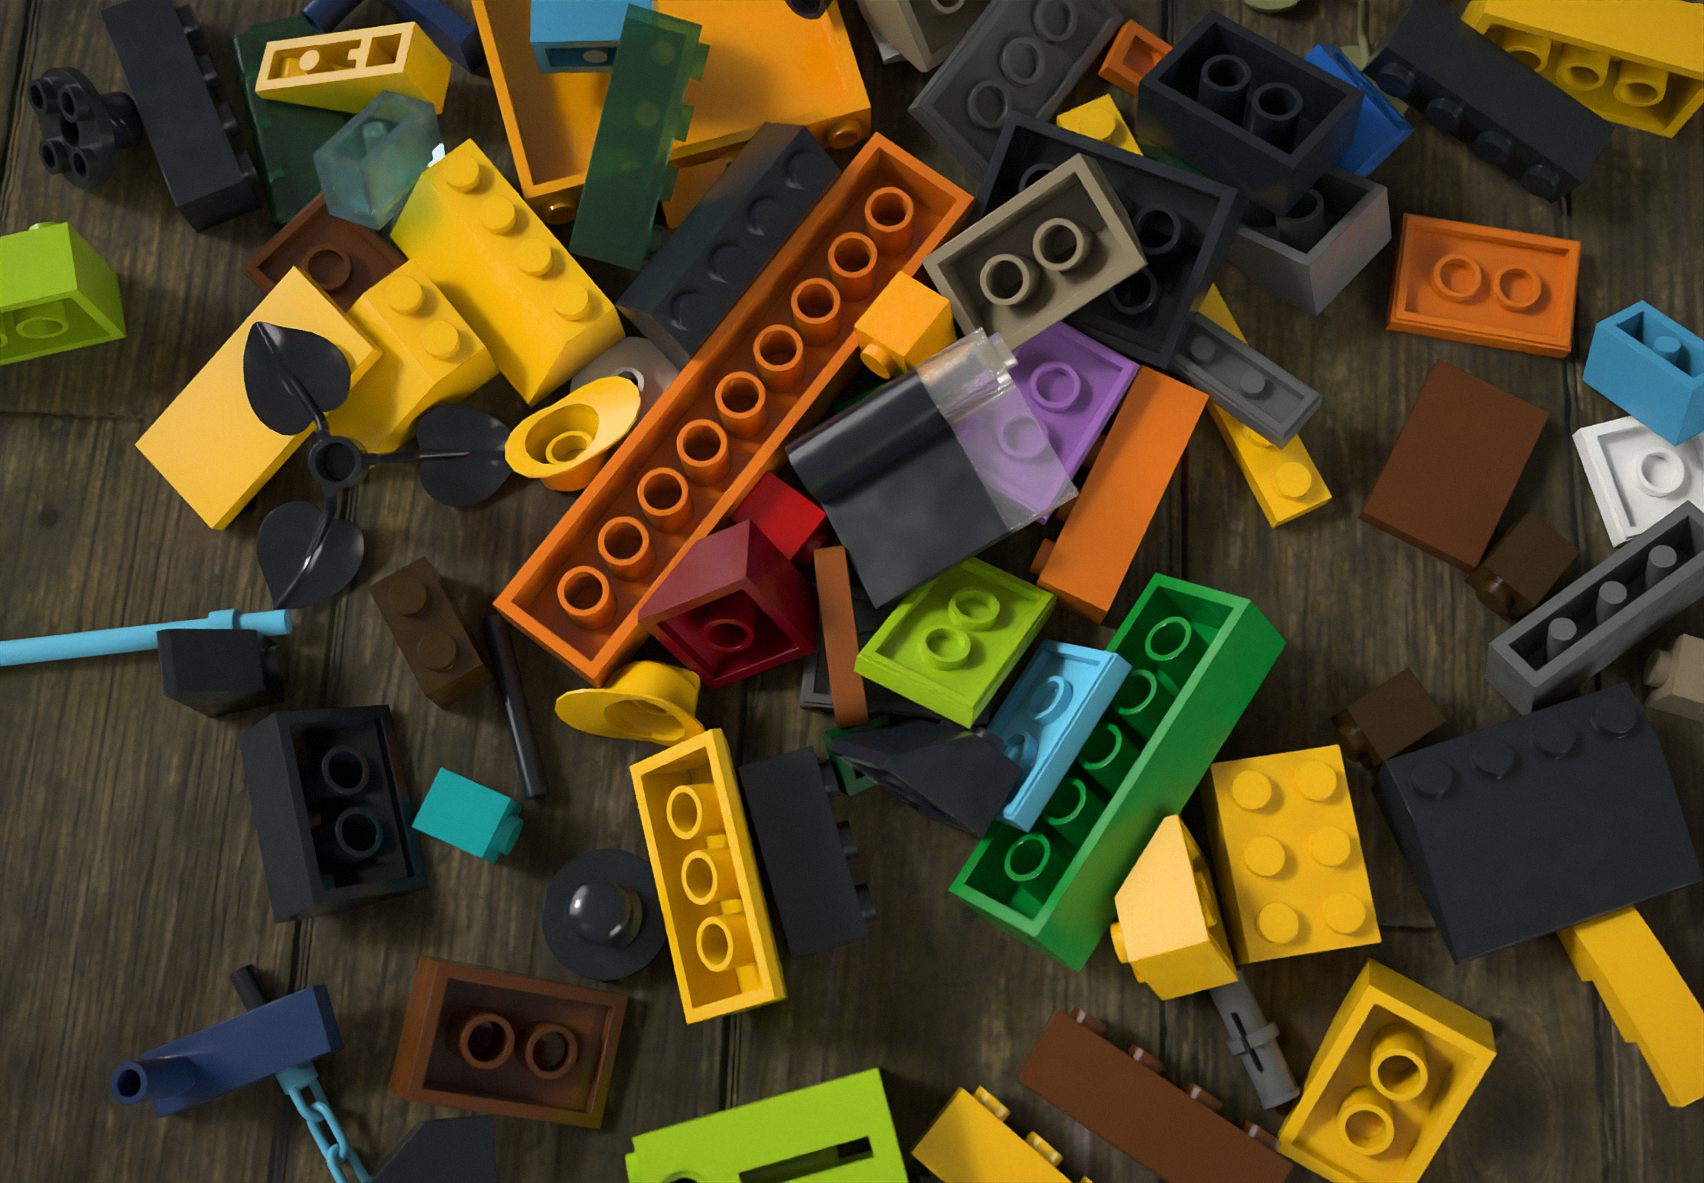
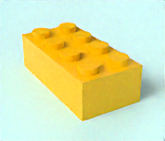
(1617, 57)

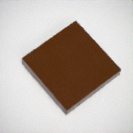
(334, 251)

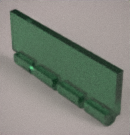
(284, 131)

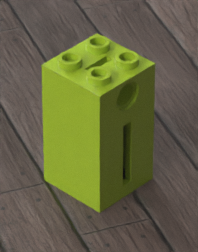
(779, 1139)

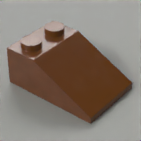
(507, 1043)

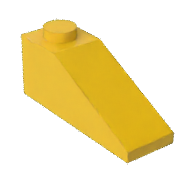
(354, 67)

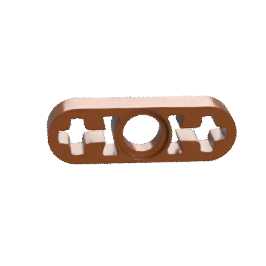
(840, 636)

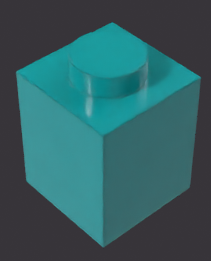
(469, 816)

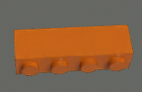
(1119, 494)

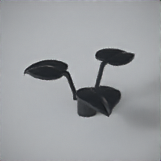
(290, 383)

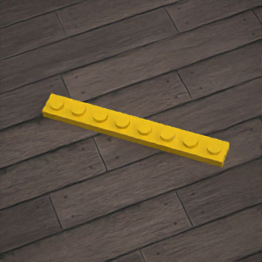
(1280, 479)

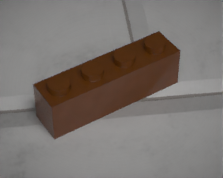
(1142, 1113)

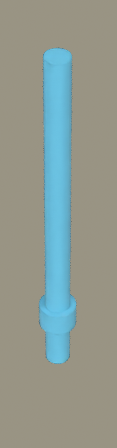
(135, 637)

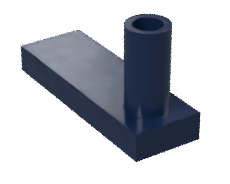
(438, 21)
(231, 1054)

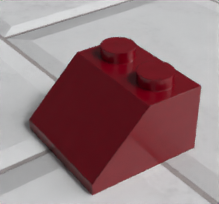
(733, 607)

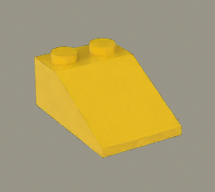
(425, 364)
(1386, 1081)

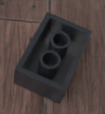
(1247, 112)

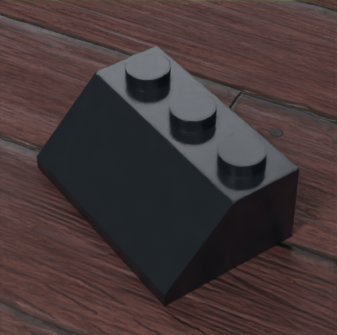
(331, 810)

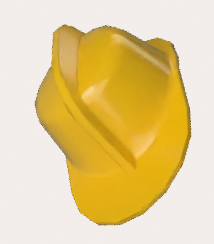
(576, 435)
(638, 703)

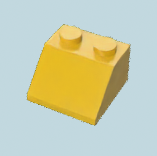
(1173, 918)

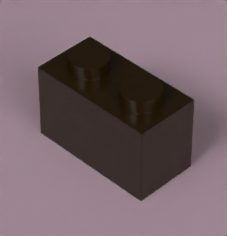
(432, 633)

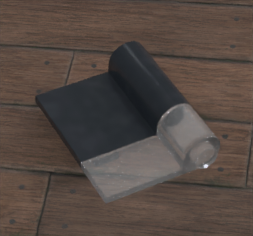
(932, 467)

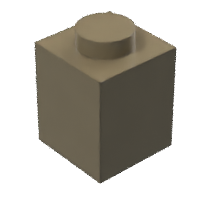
(1677, 677)

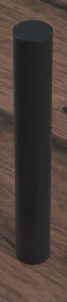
(515, 707)

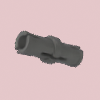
(1255, 1042)

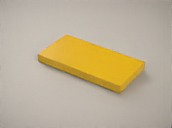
(210, 436)

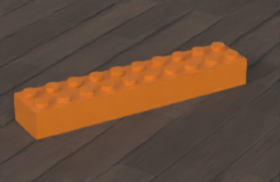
(731, 410)

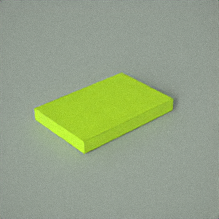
(957, 639)

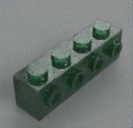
(636, 137)

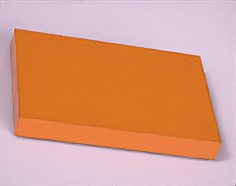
(1484, 285)

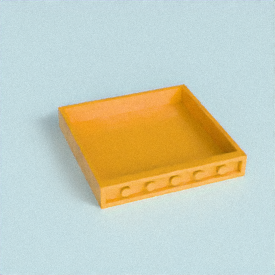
(757, 71)

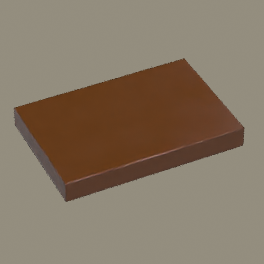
(1453, 466)

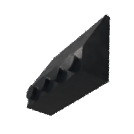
(1177, 217)
(1539, 822)

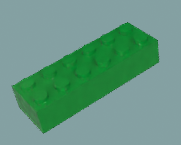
(1191, 678)

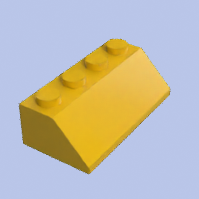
(505, 273)
(708, 879)

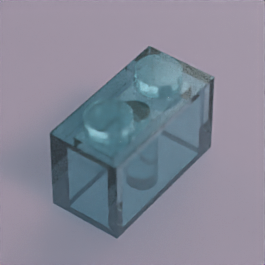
(378, 158)

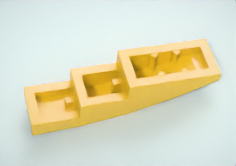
(1643, 998)

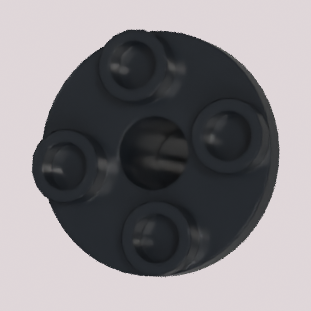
(82, 126)
(604, 915)

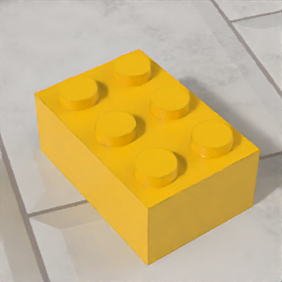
(1287, 855)

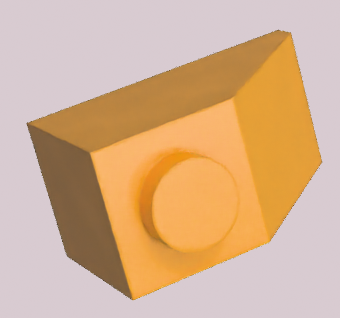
(904, 327)

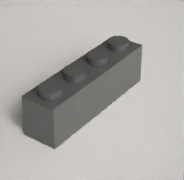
(1601, 614)

